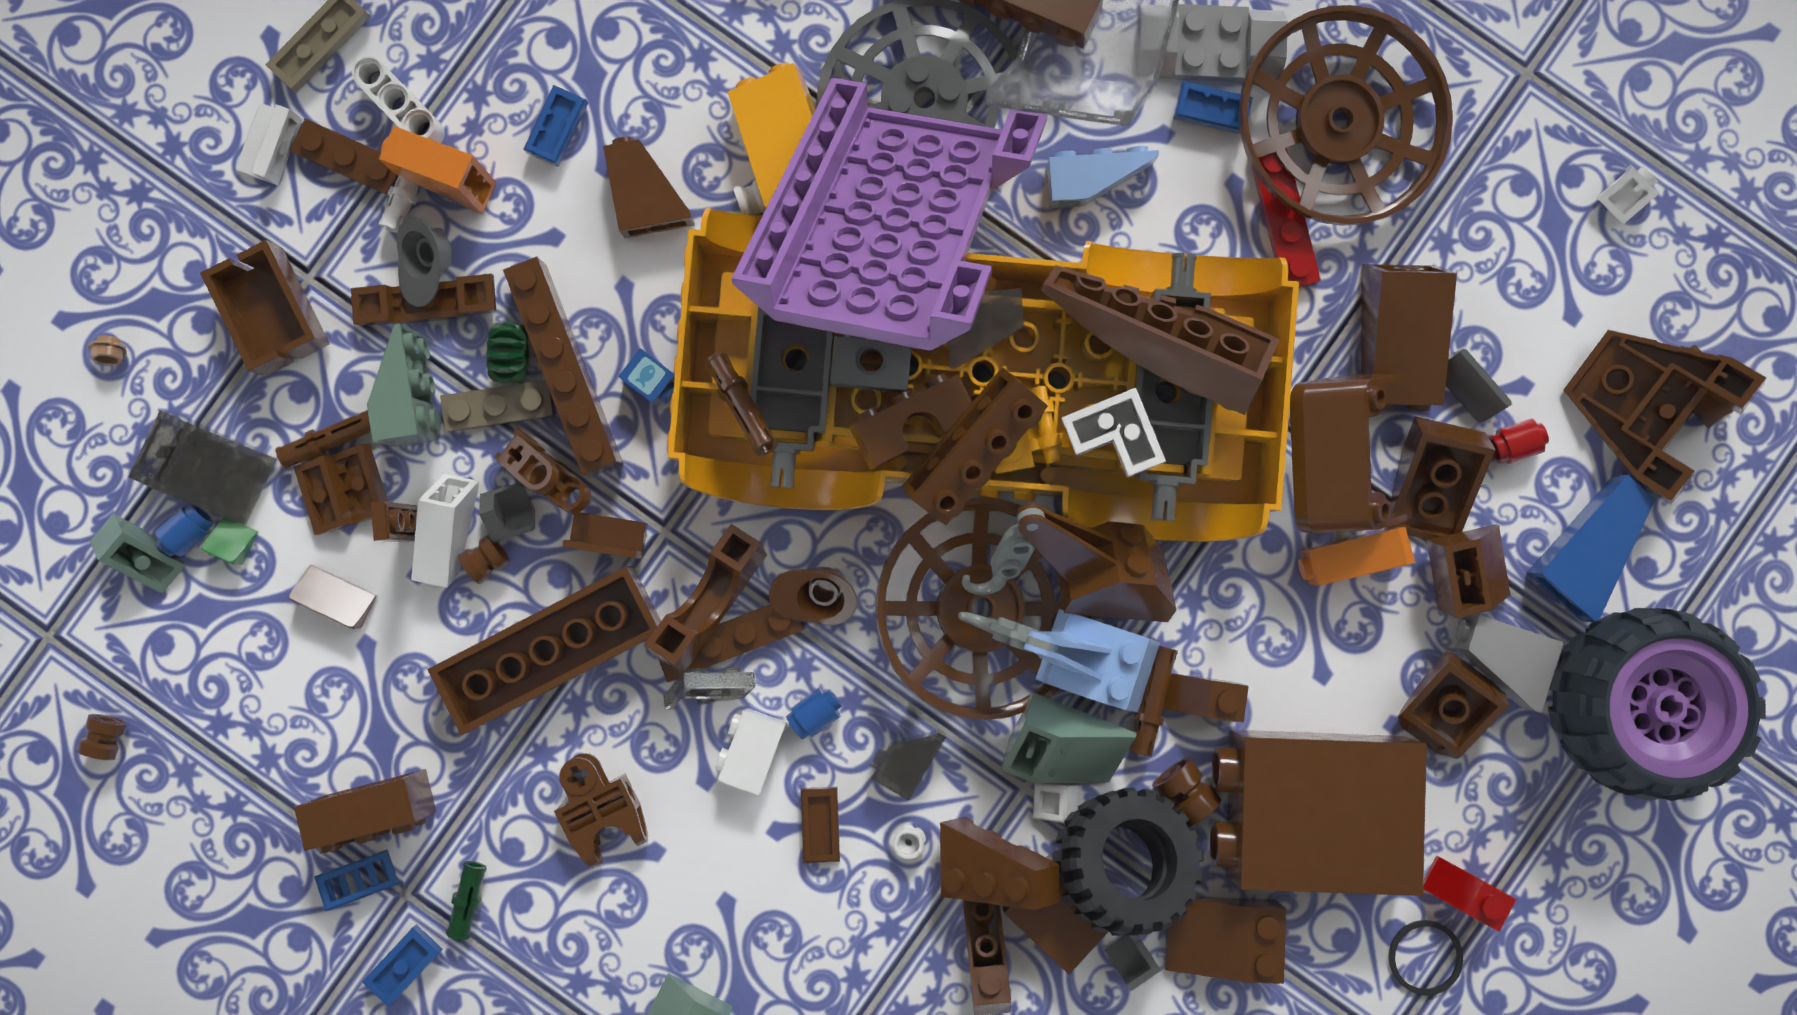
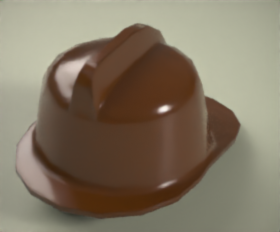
(813, 596)

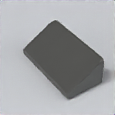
(1474, 387)

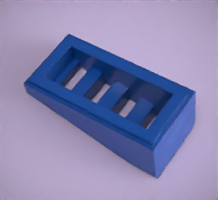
(327, 891)

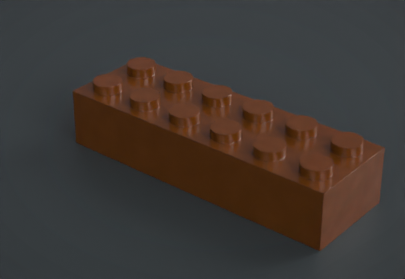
(545, 650)

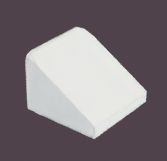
(1054, 801)

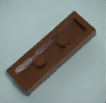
(343, 156)

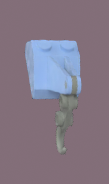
(1082, 656)

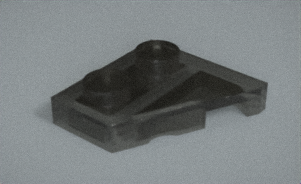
(710, 687)

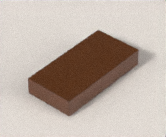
(820, 824)

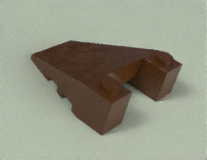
(1643, 395)

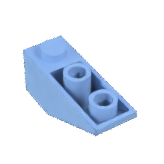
(1083, 178)

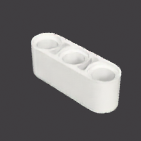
(387, 90)

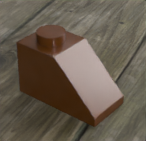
(1207, 697)

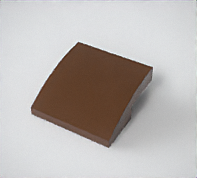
(340, 488)

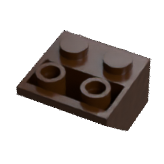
(1469, 571)

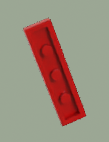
(1285, 227)

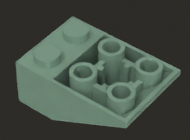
(401, 395)
(1064, 745)

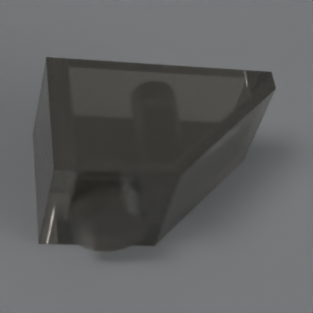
(905, 762)

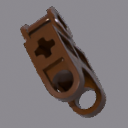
(542, 473)
(593, 791)

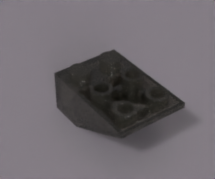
(202, 466)

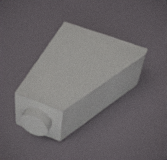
(1511, 657)

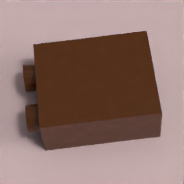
(1321, 812)

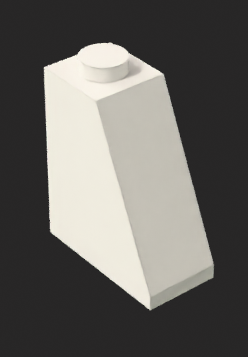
(442, 529)

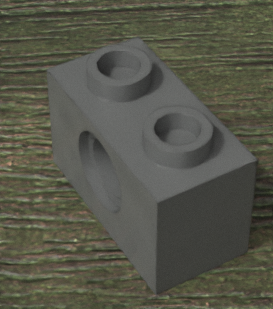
(849, 373)

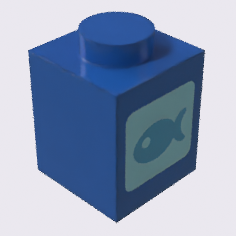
(649, 378)

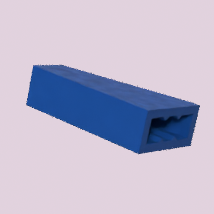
(1594, 548)

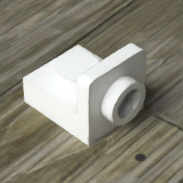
(1629, 193)

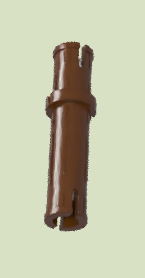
(734, 391)
(318, 442)
(1153, 702)

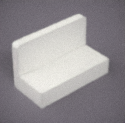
(269, 143)

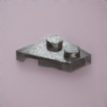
(996, 319)

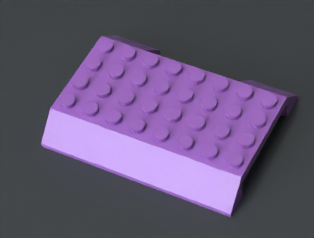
(881, 220)

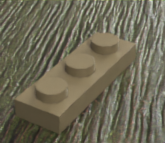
(317, 42)
(497, 406)

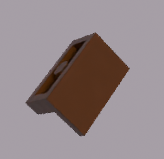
(607, 535)

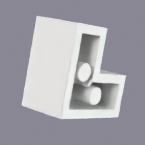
(1119, 422)

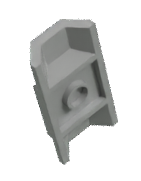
(1222, 43)

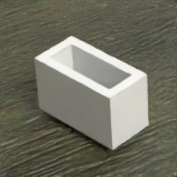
(750, 751)

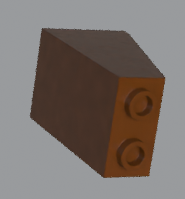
(1408, 330)

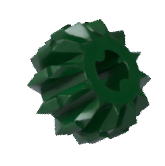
(508, 353)

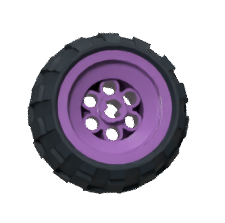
(1707, 712)

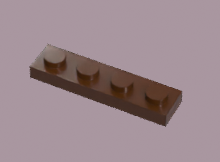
(738, 637)

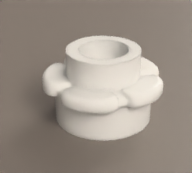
(904, 851)

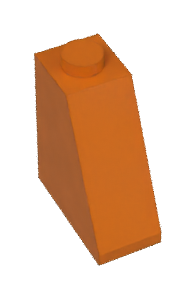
(438, 168)
(1356, 556)

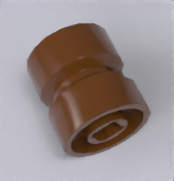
(1184, 787)

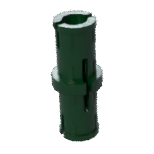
(466, 900)

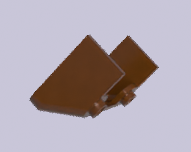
(1334, 454)

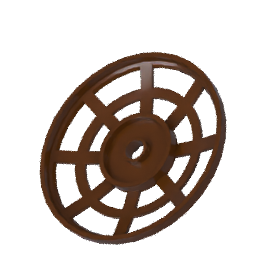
(1359, 104)
(955, 599)

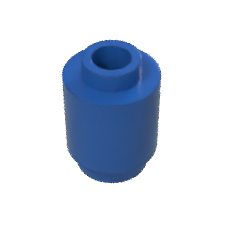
(183, 530)
(814, 713)

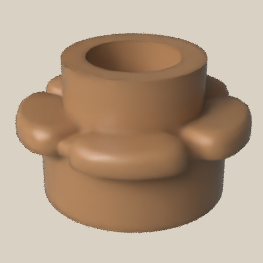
(107, 350)

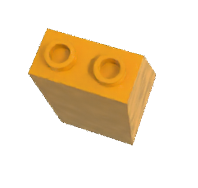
(772, 120)

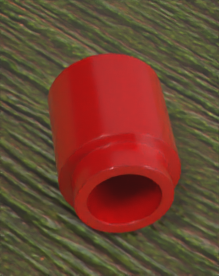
(1519, 441)

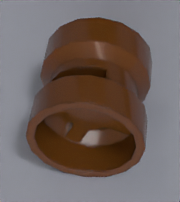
(483, 559)
(101, 737)

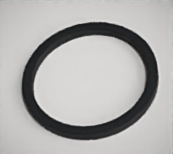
(1459, 957)

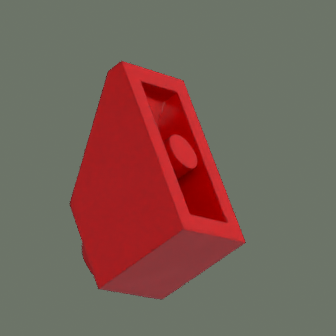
(1468, 893)

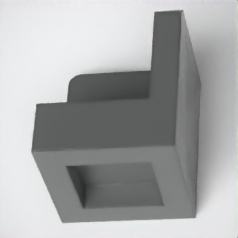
(507, 512)
(1132, 961)

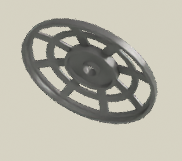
(919, 71)

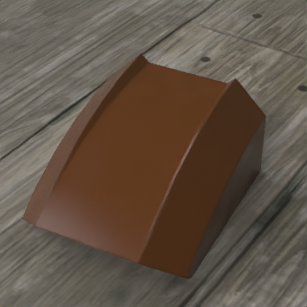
(1452, 707)

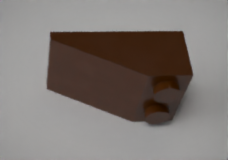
(1439, 477)
(1229, 940)

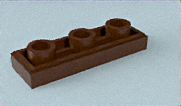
(393, 521)

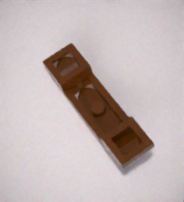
(453, 300)

